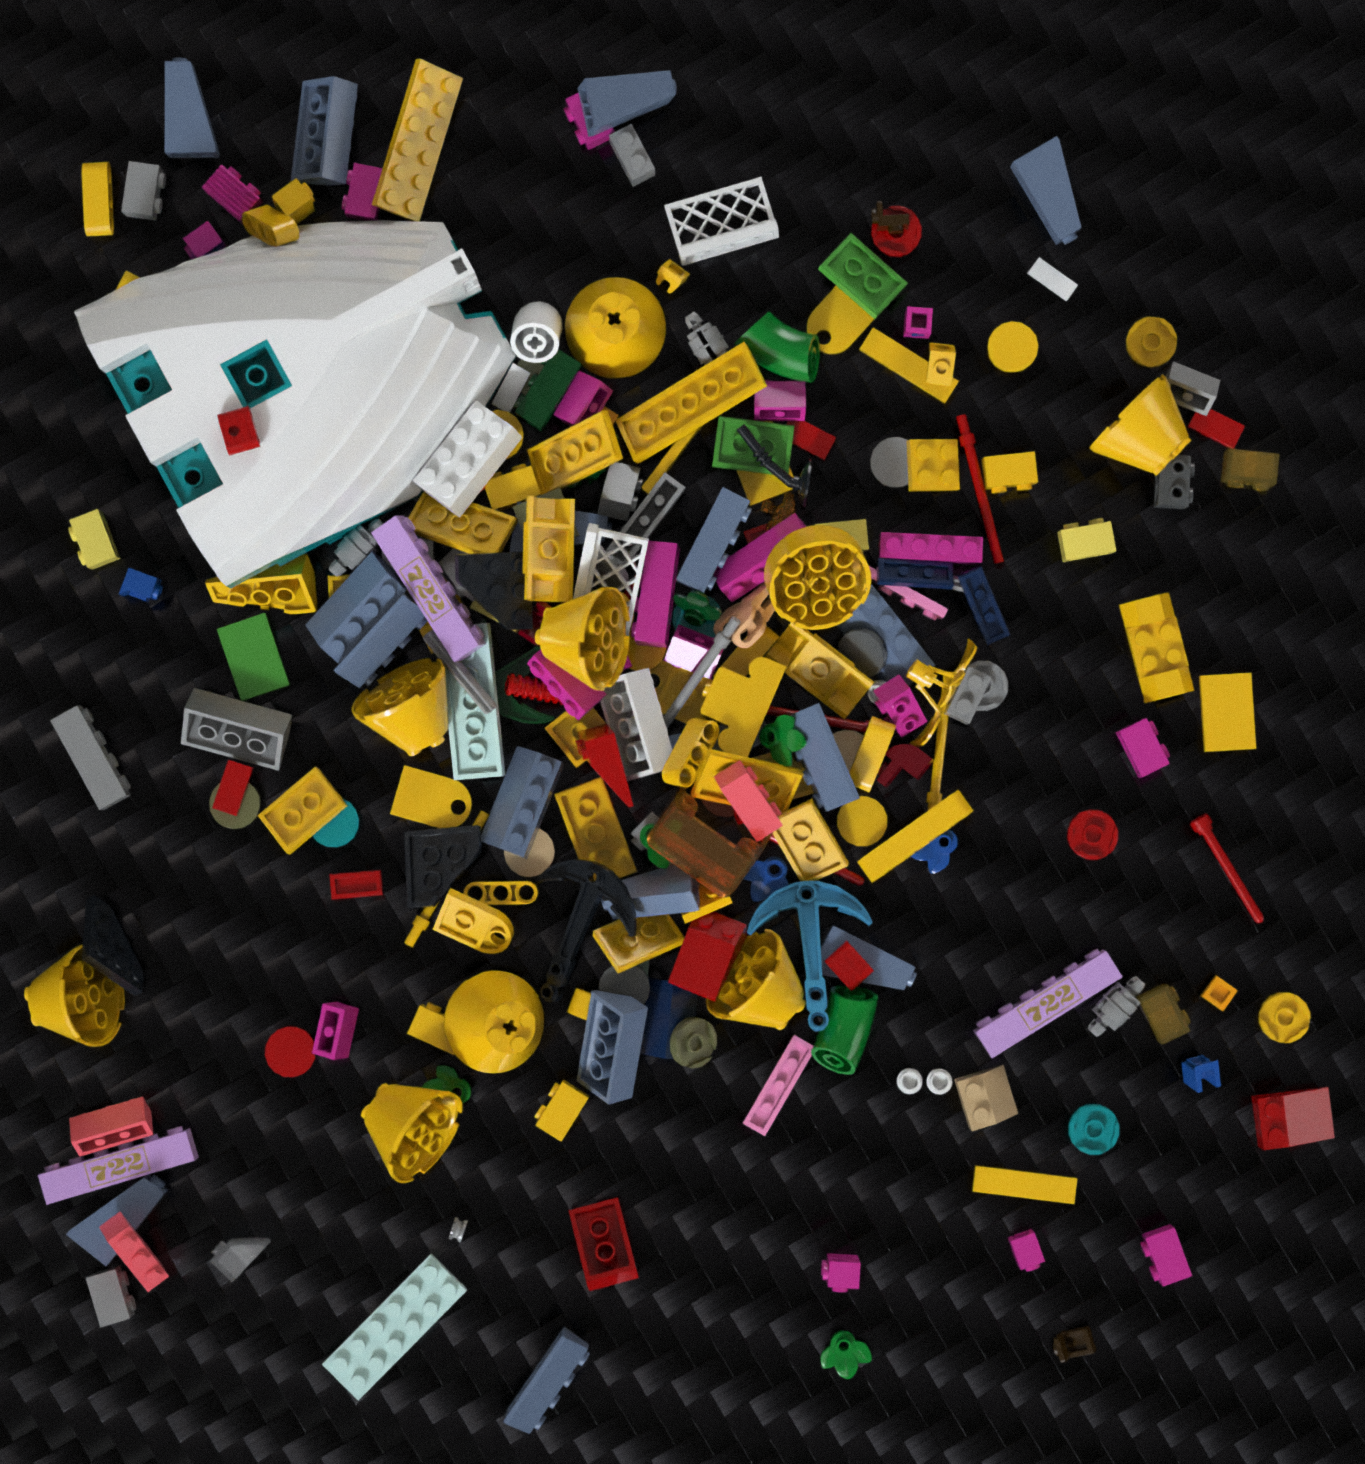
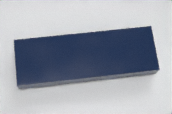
(914, 573)
(983, 605)

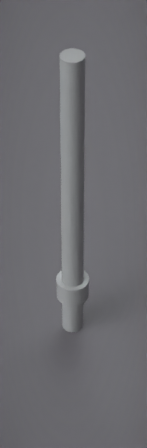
(721, 641)

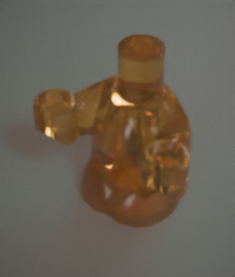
(780, 511)

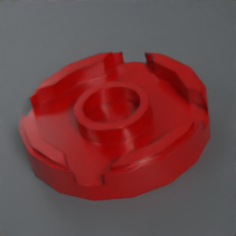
(898, 244)
(1092, 834)
(290, 1051)

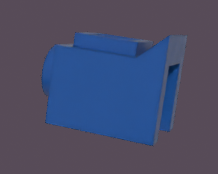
(141, 586)
(1198, 1068)

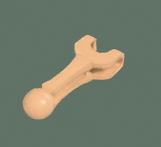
(752, 615)

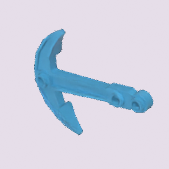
(808, 914)

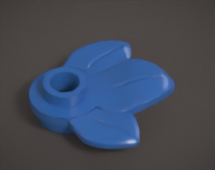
(936, 854)
(763, 881)

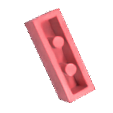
(749, 800)
(111, 1126)
(133, 1251)

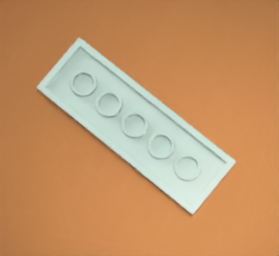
(472, 733)
(394, 1326)

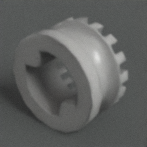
(458, 1229)

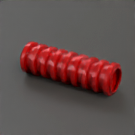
(528, 687)

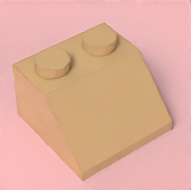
(986, 1097)

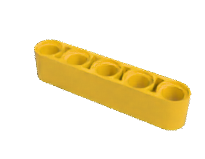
(915, 836)

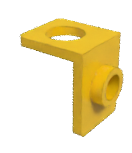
(941, 364)

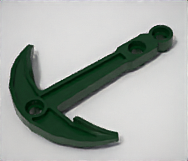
(507, 704)

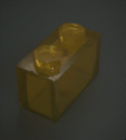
(1250, 469)
(1164, 1014)

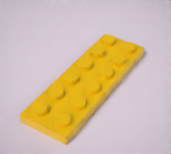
(417, 140)
(691, 403)

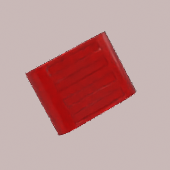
(238, 430)
(849, 965)

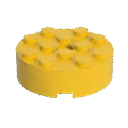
(817, 577)

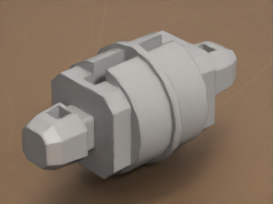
(698, 344)
(355, 548)
(1116, 1006)

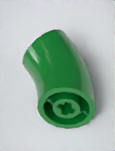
(783, 349)
(848, 1029)

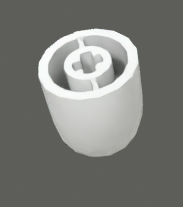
(536, 332)

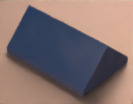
(666, 1008)

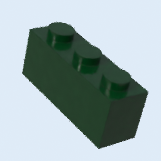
(547, 390)

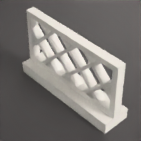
(727, 241)
(590, 559)

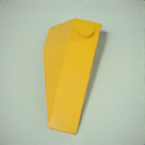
(280, 587)

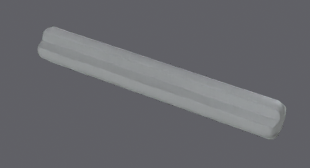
(461, 674)

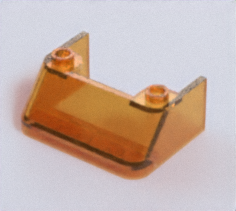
(701, 849)

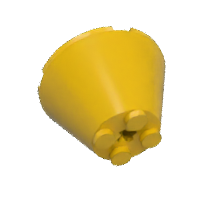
(615, 348)
(1147, 432)
(588, 637)
(407, 706)
(760, 985)
(76, 1001)
(494, 1021)
(411, 1127)

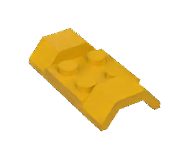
(548, 549)
(1156, 647)
(820, 669)

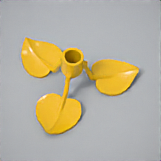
(925, 676)

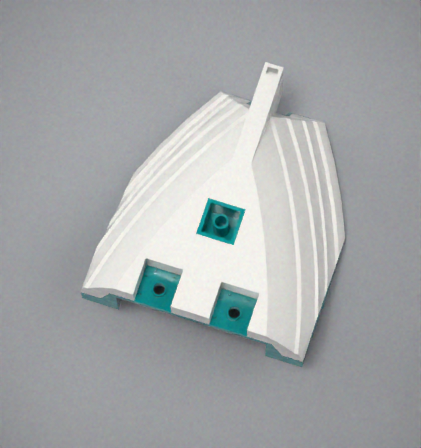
(337, 348)

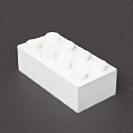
(467, 458)
(638, 724)

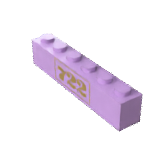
(428, 587)
(1047, 1003)
(117, 1166)

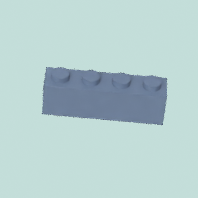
(324, 131)
(713, 540)
(356, 607)
(381, 641)
(898, 641)
(823, 761)
(522, 802)
(611, 1045)
(546, 1381)

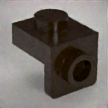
(892, 223)
(1074, 1343)

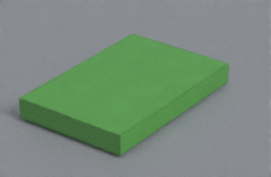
(862, 276)
(734, 454)
(253, 657)

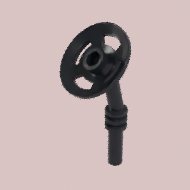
(798, 483)

